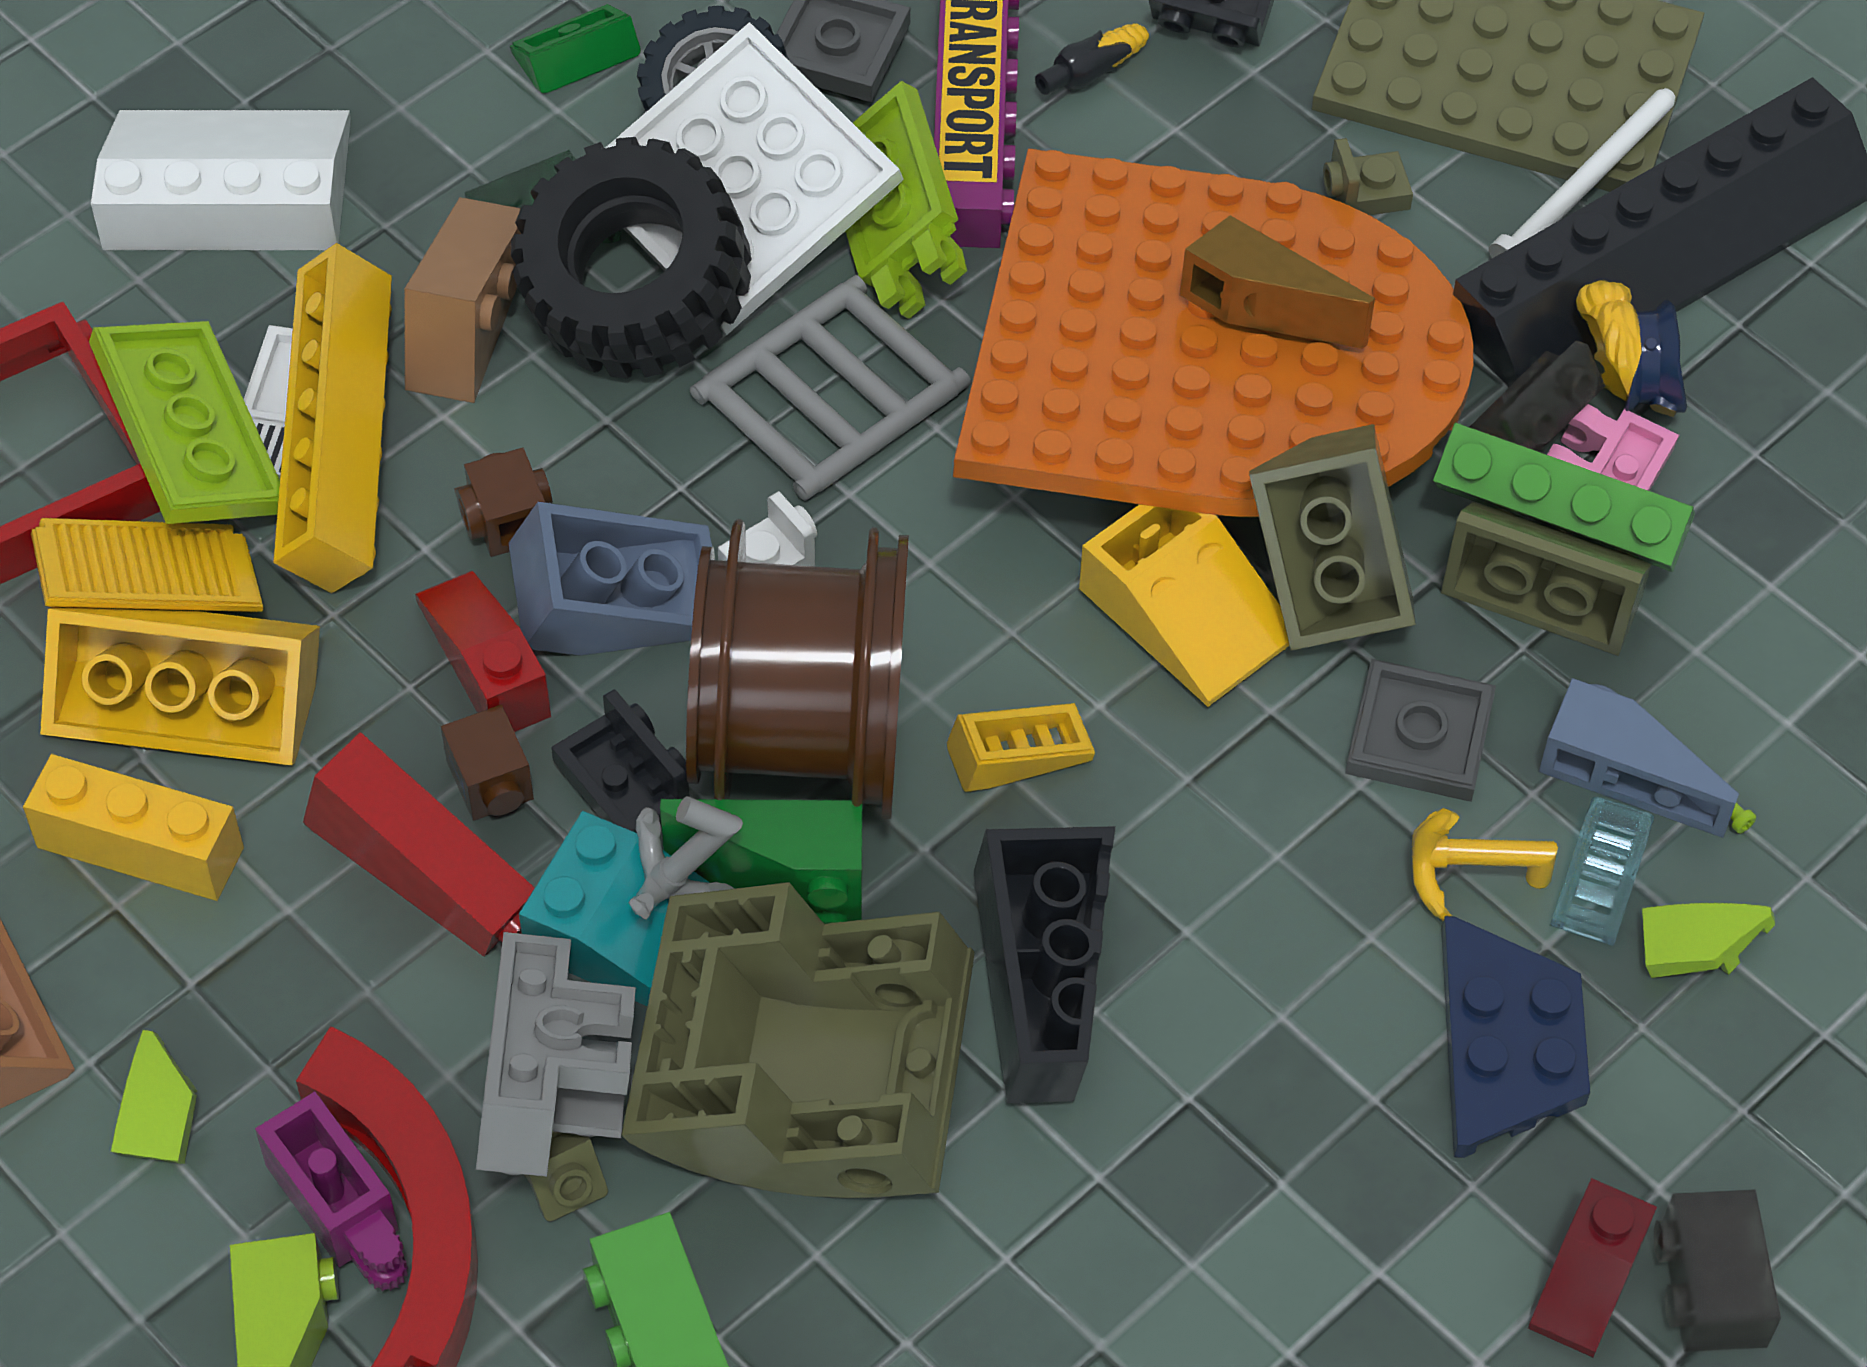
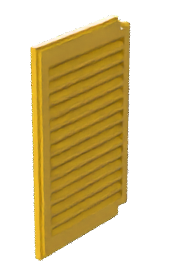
(144, 565)

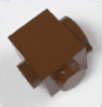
(500, 497)

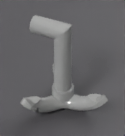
(670, 874)

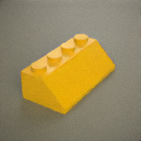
(179, 681)

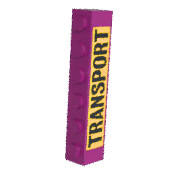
(975, 116)

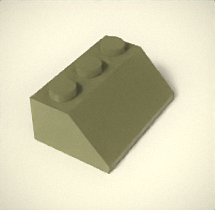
(1333, 539)
(1544, 577)

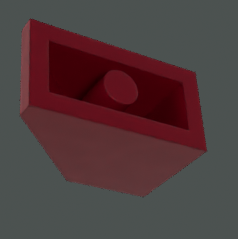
(1592, 1267)

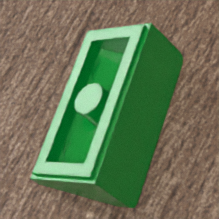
(577, 48)

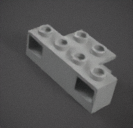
(538, 1063)

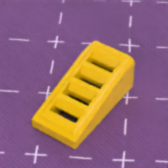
(984, 764)

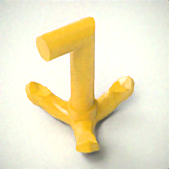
(1434, 850)

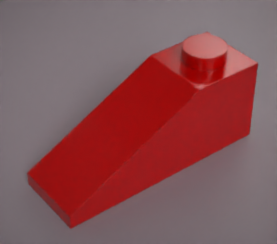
(486, 650)

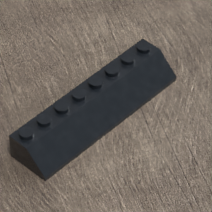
(1673, 228)

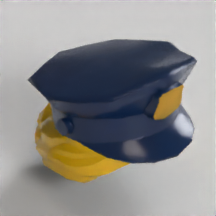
(1635, 347)

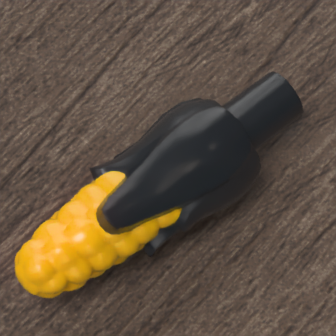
(1090, 58)

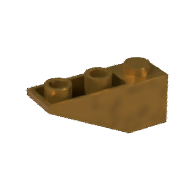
(1271, 288)

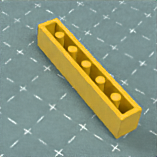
(334, 420)

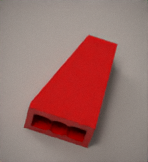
(415, 845)

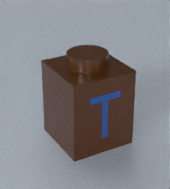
(487, 763)

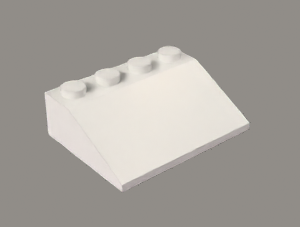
(222, 180)

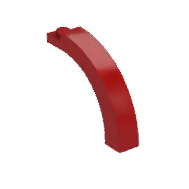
(410, 1144)

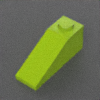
(281, 1300)

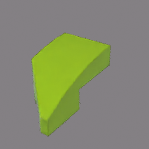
(1700, 935)
(155, 1105)

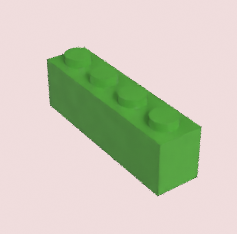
(1564, 496)
(651, 1298)

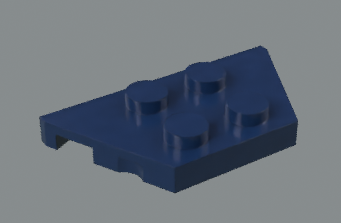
(1510, 1036)

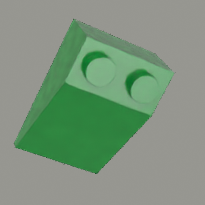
(786, 841)

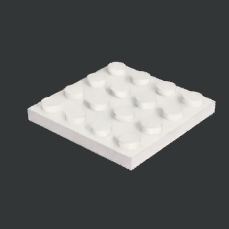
(782, 156)

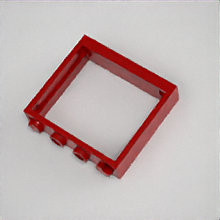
(118, 497)

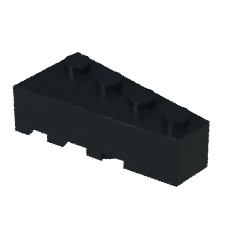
(1042, 944)

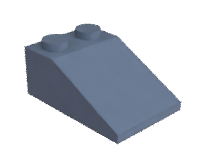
(604, 579)

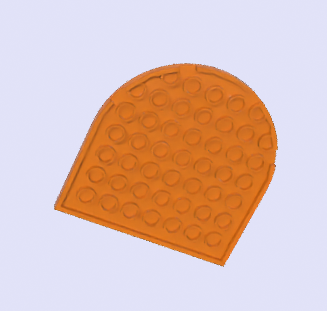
(1139, 397)

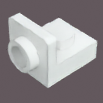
(781, 538)

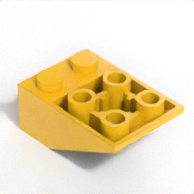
(1185, 596)

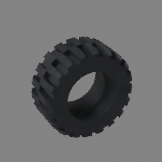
(598, 198)

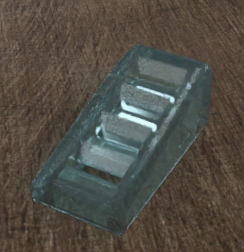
(1615, 832)

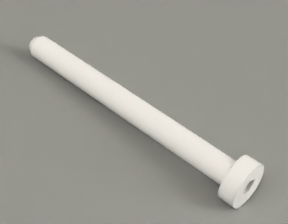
(1591, 171)

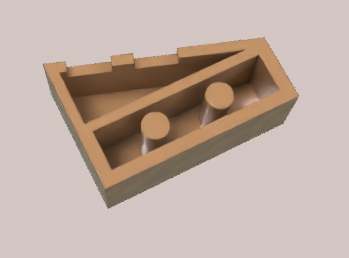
(460, 300)

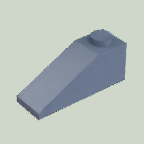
(1629, 756)

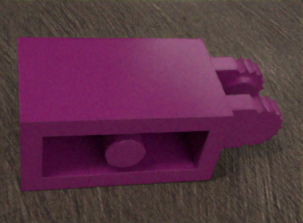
(334, 1190)

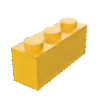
(134, 827)

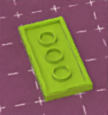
(187, 421)

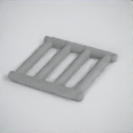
(853, 446)

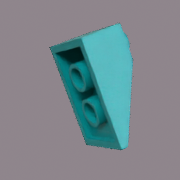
(587, 901)

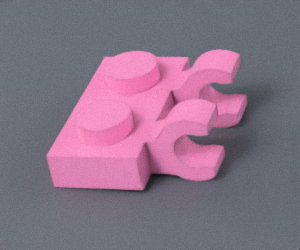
(1628, 448)

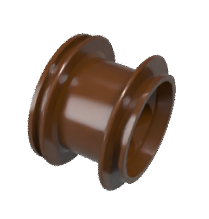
(797, 670)

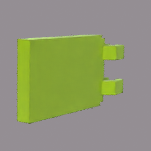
(914, 217)

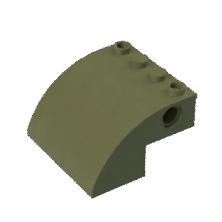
(800, 1046)

